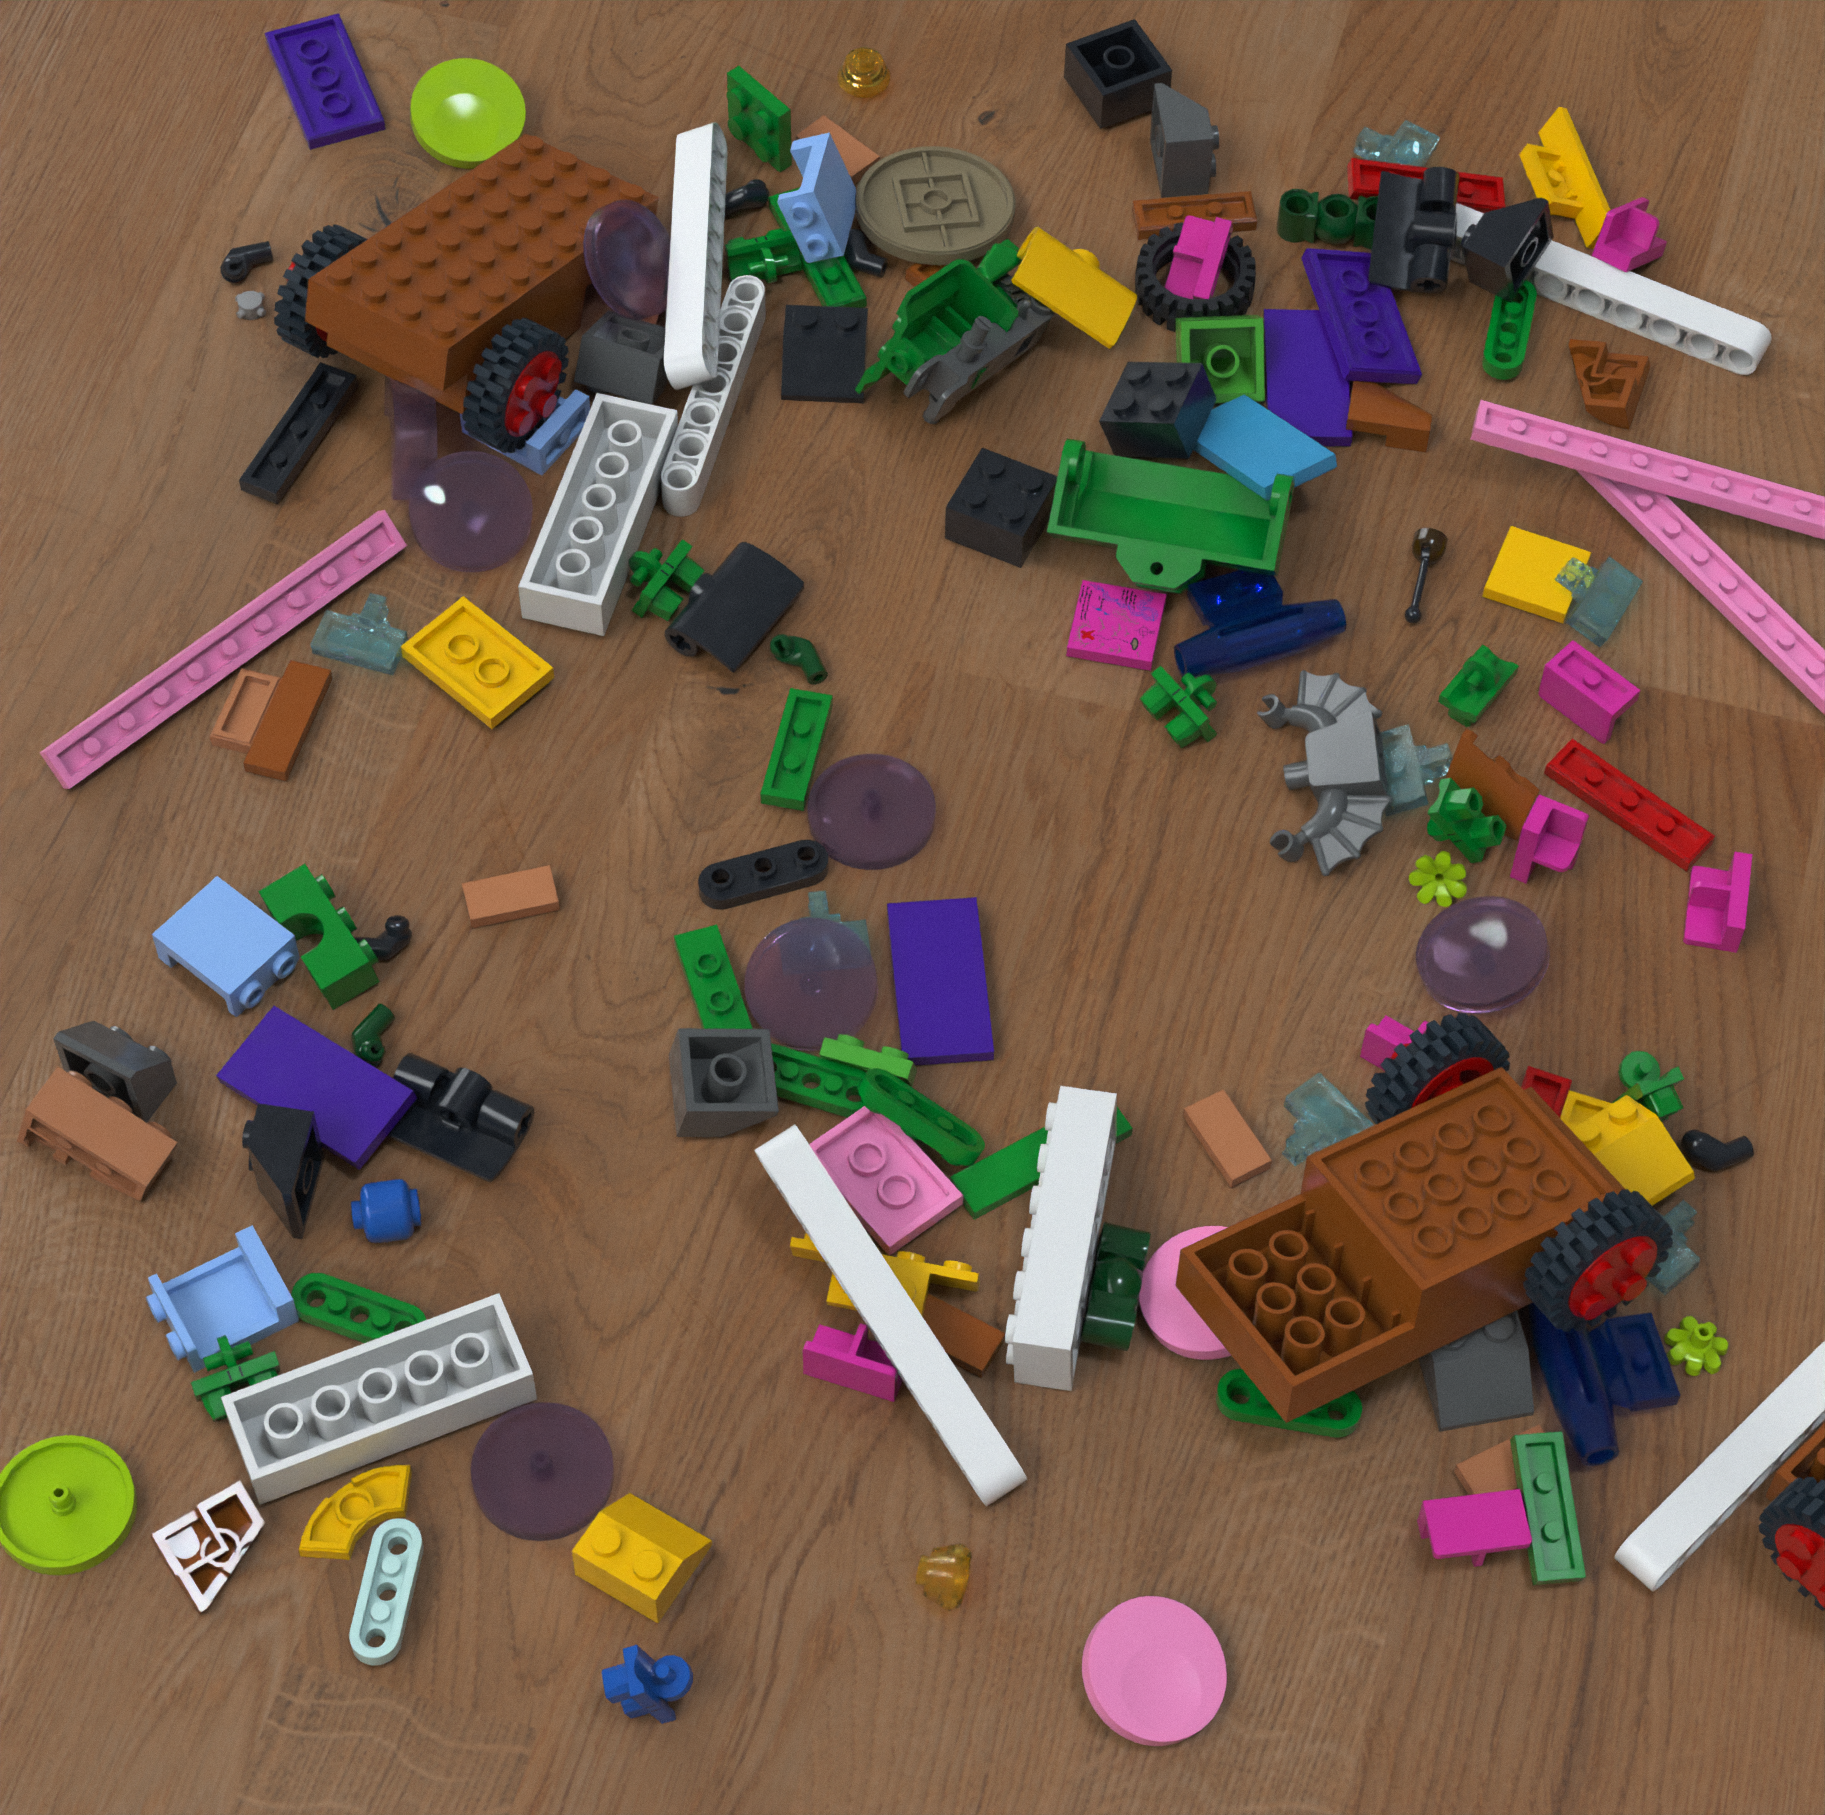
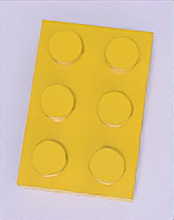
(477, 662)

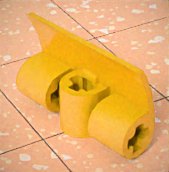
(1074, 286)

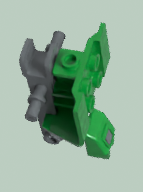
(960, 330)

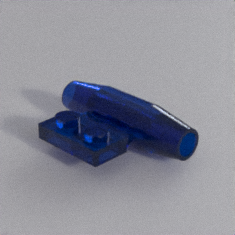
(1252, 624)
(1594, 1370)

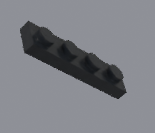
(298, 433)

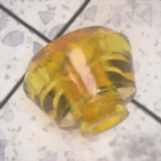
(863, 73)
(945, 1575)

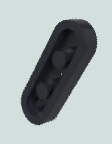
(748, 885)

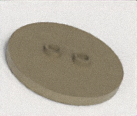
(935, 205)

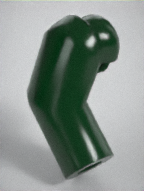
(799, 653)
(367, 1035)

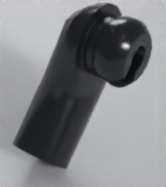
(749, 196)
(859, 257)
(241, 260)
(392, 939)
(1714, 1153)

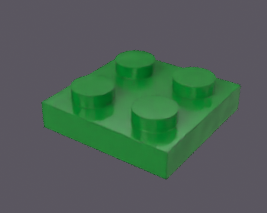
(759, 119)

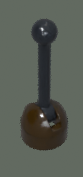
(1427, 548)

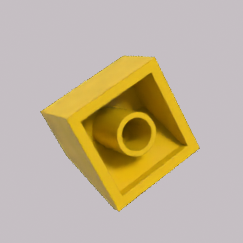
(1636, 1149)
(639, 1555)

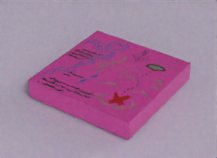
(1116, 625)

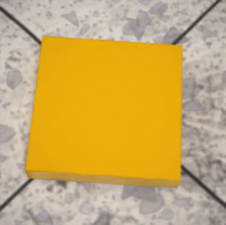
(1527, 571)

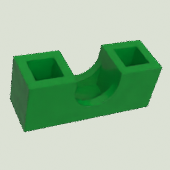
(338, 962)

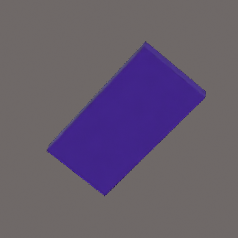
(324, 81)
(1360, 318)
(1304, 376)
(940, 981)
(303, 1070)

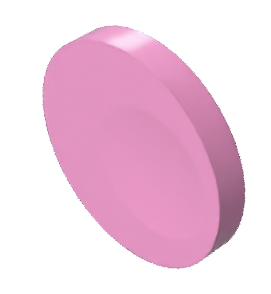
(1167, 1310)
(1154, 1671)

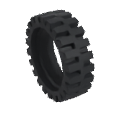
(1167, 306)

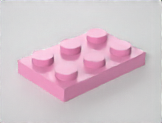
(885, 1178)

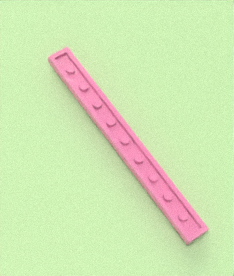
(1649, 469)
(1721, 583)
(222, 650)

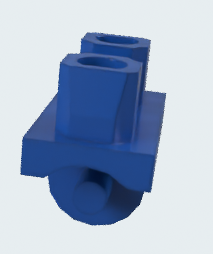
(647, 1684)

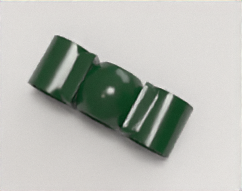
(1331, 219)
(1115, 1286)

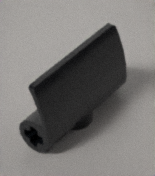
(1415, 231)
(734, 606)
(460, 1118)

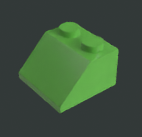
(1229, 351)

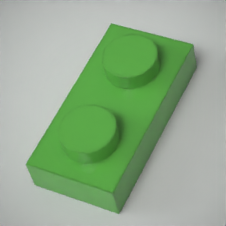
(850, 1052)

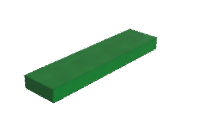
(830, 277)
(1010, 1171)

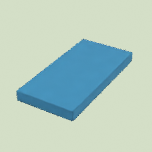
(1258, 444)

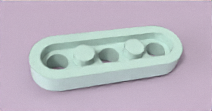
(382, 1573)

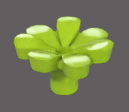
(1438, 879)
(1696, 1346)

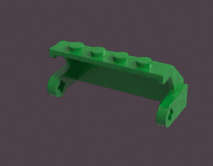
(1168, 517)

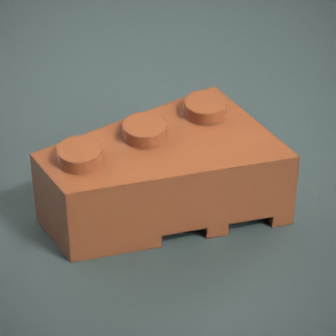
(97, 1133)

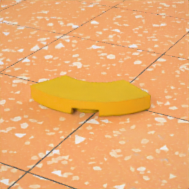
(354, 1509)

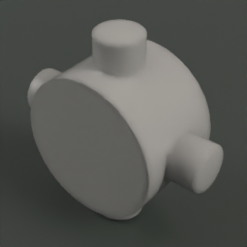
(250, 305)

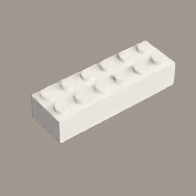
(598, 515)
(1062, 1238)
(379, 1398)

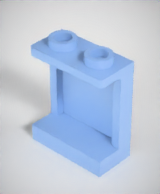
(825, 203)
(553, 436)
(228, 945)
(227, 1296)

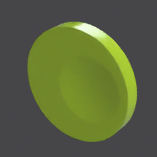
(466, 112)
(65, 1505)

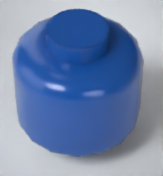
(387, 1211)

